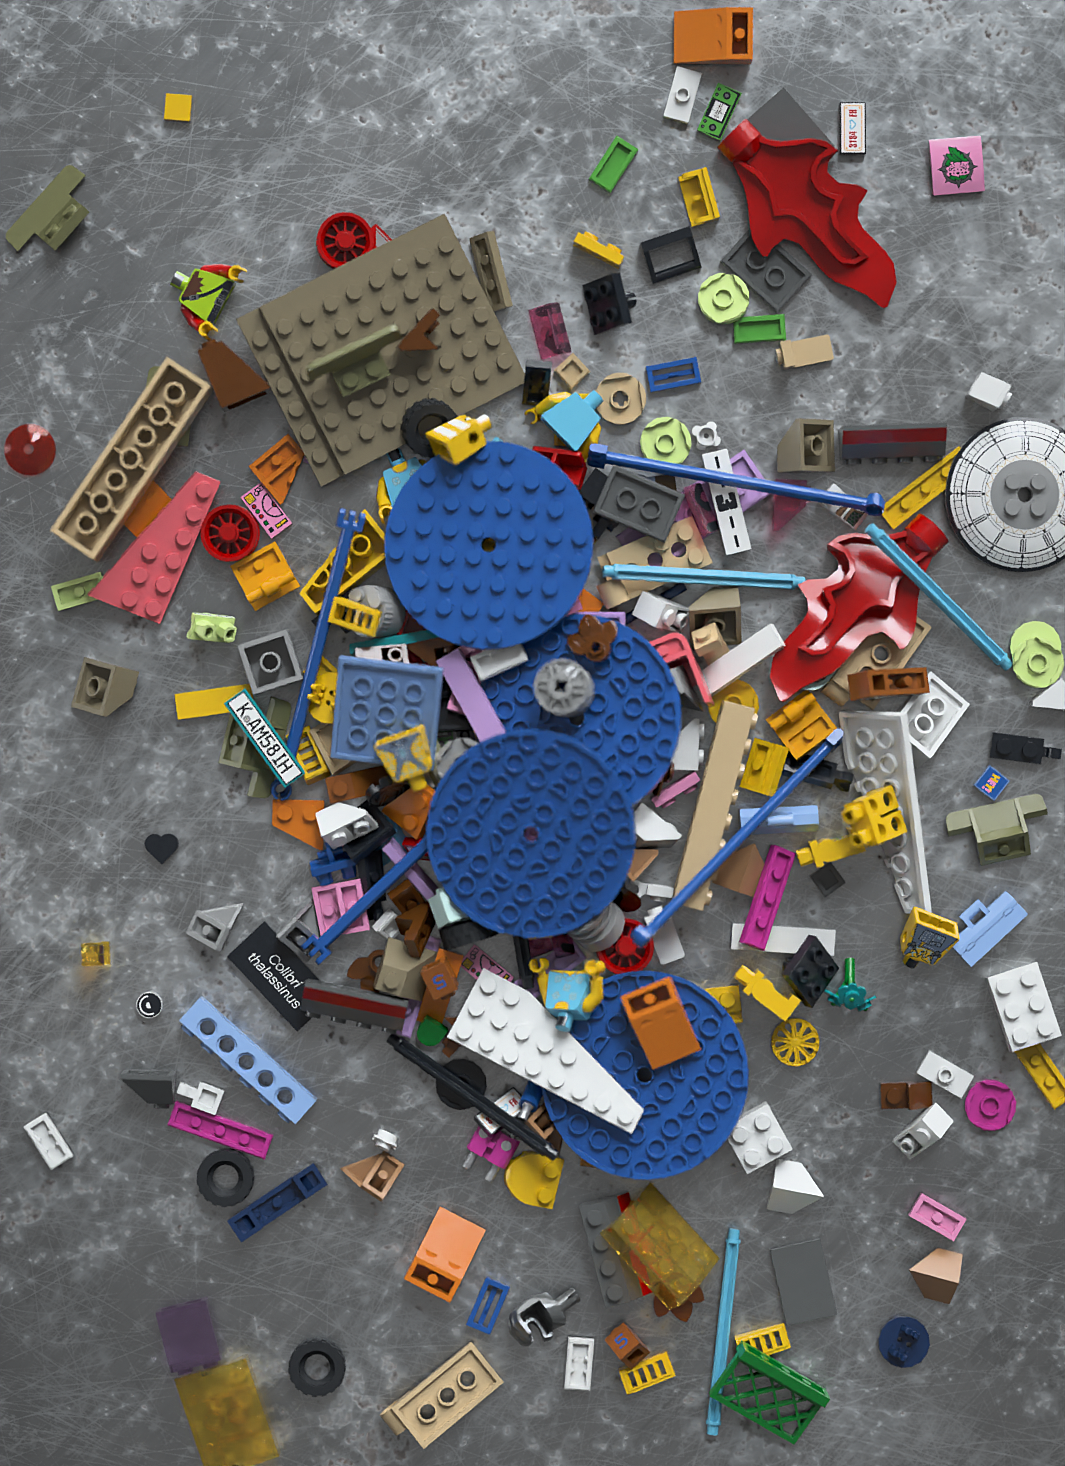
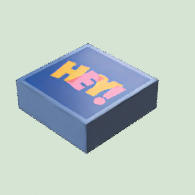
(991, 782)

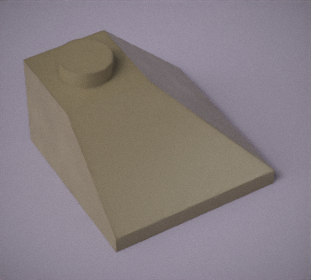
(807, 447)
(718, 606)
(103, 687)
(400, 972)

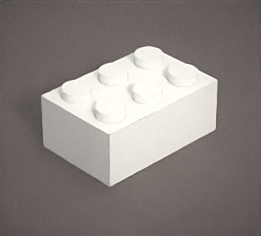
(1023, 1007)

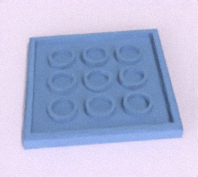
(380, 701)

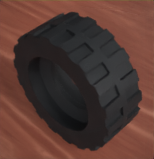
(413, 418)
(464, 934)
(225, 1197)
(303, 1381)

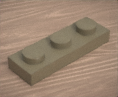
(491, 270)

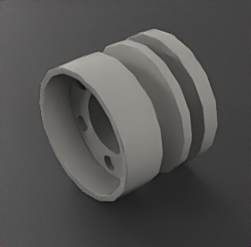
(579, 688)
(601, 930)

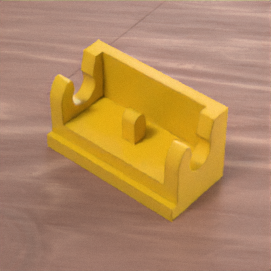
(699, 197)

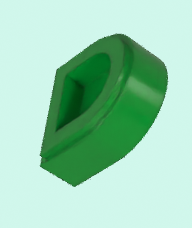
(431, 1031)

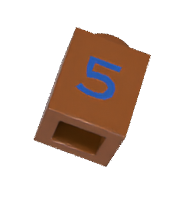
(440, 979)
(627, 1345)

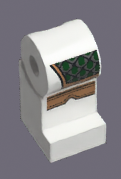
(849, 516)

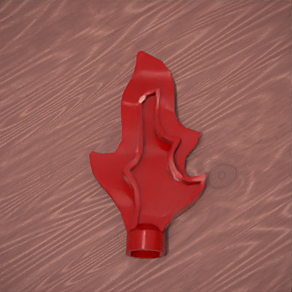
(801, 202)
(855, 602)

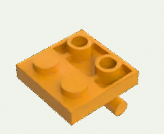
(265, 576)
(801, 724)

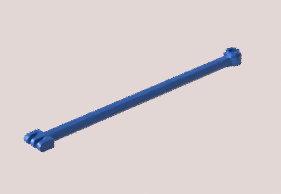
(599, 456)
(348, 527)
(368, 899)
(643, 935)

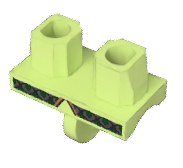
(212, 627)

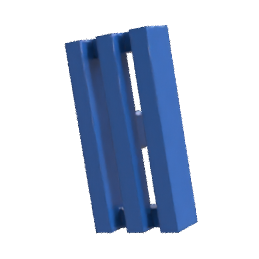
(651, 378)
(479, 1326)

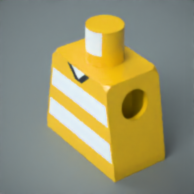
(459, 438)

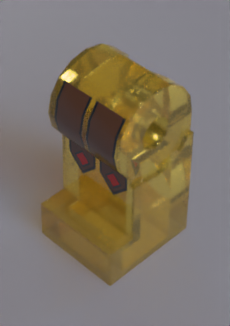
(96, 953)

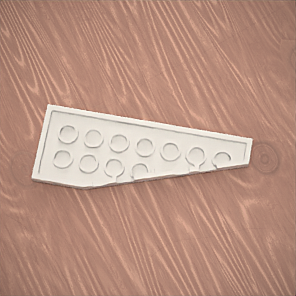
(881, 755)
(522, 1037)

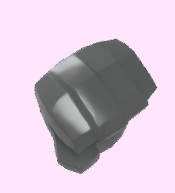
(543, 1313)

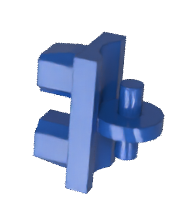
(329, 861)

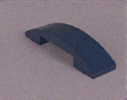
(277, 1202)

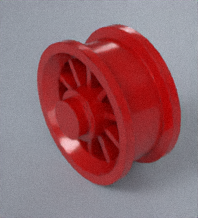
(343, 239)
(230, 533)
(624, 954)

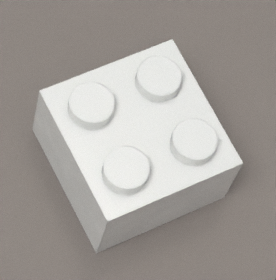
(758, 1138)

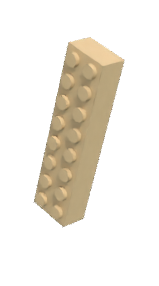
(132, 459)
(714, 798)

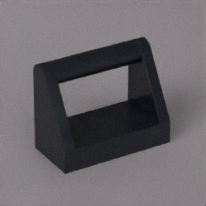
(665, 241)

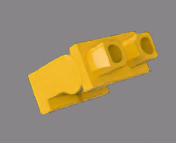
(870, 818)
(827, 850)
(764, 992)

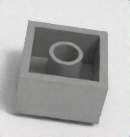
(270, 662)

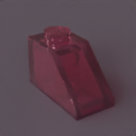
(786, 507)

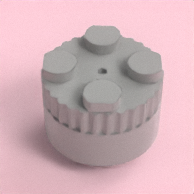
(383, 600)

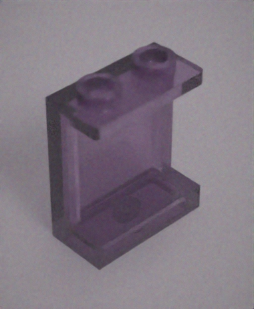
(188, 1336)

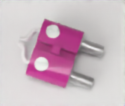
(497, 1150)

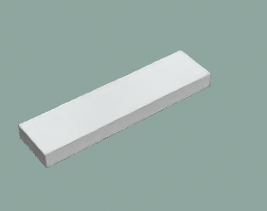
(741, 660)
(786, 939)

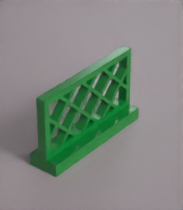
(784, 1377)

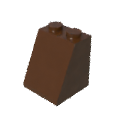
(230, 376)

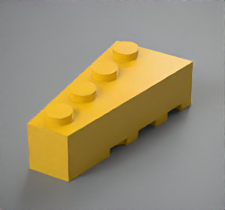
(364, 560)

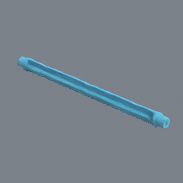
(699, 576)
(936, 594)
(723, 1326)

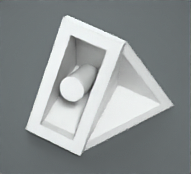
(791, 1187)

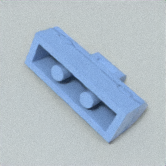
(784, 819)
(996, 922)

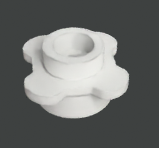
(709, 429)
(385, 1140)

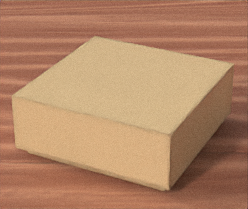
(572, 371)

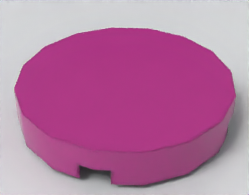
(990, 1105)

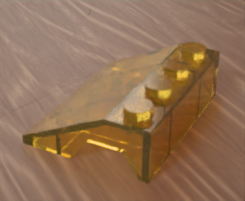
(660, 1247)
(228, 1415)

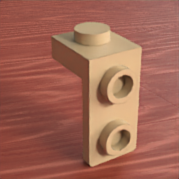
(804, 352)
(709, 643)

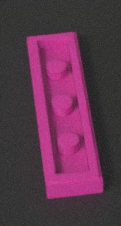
(767, 897)
(220, 1130)

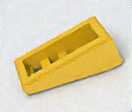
(337, 613)
(316, 775)
(763, 1331)
(623, 1371)

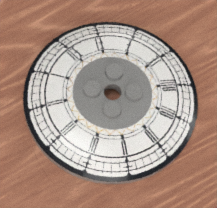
(985, 501)

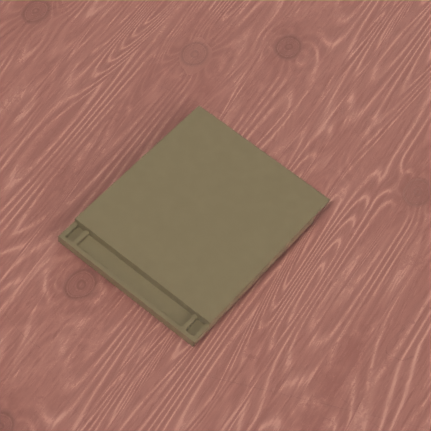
(358, 299)

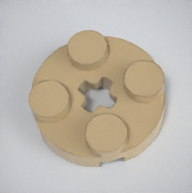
(629, 387)

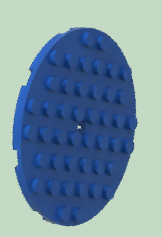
(499, 594)
(633, 711)
(539, 783)
(686, 1103)

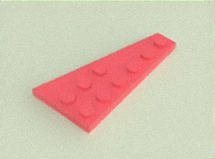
(155, 560)

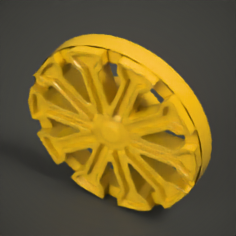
(795, 1042)

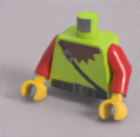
(206, 294)

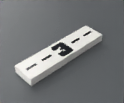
(727, 505)

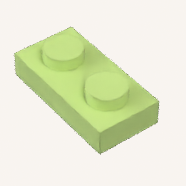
(75, 591)

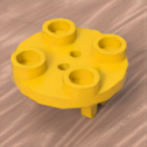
(321, 696)

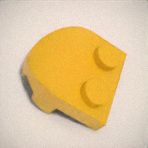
(533, 1178)

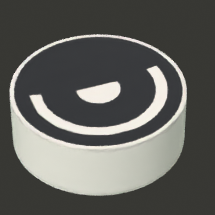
(149, 1004)

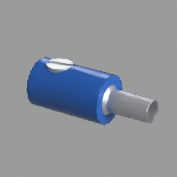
(529, 1100)

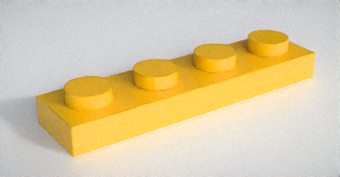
(918, 492)

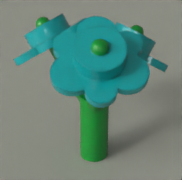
(849, 993)

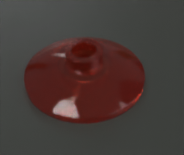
(39, 459)

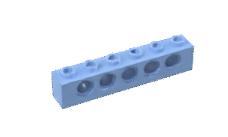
(224, 1028)

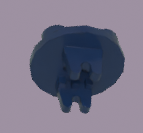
(896, 1351)

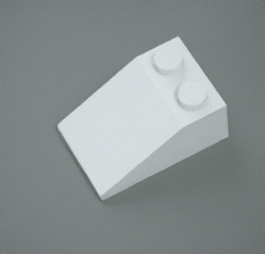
(931, 717)

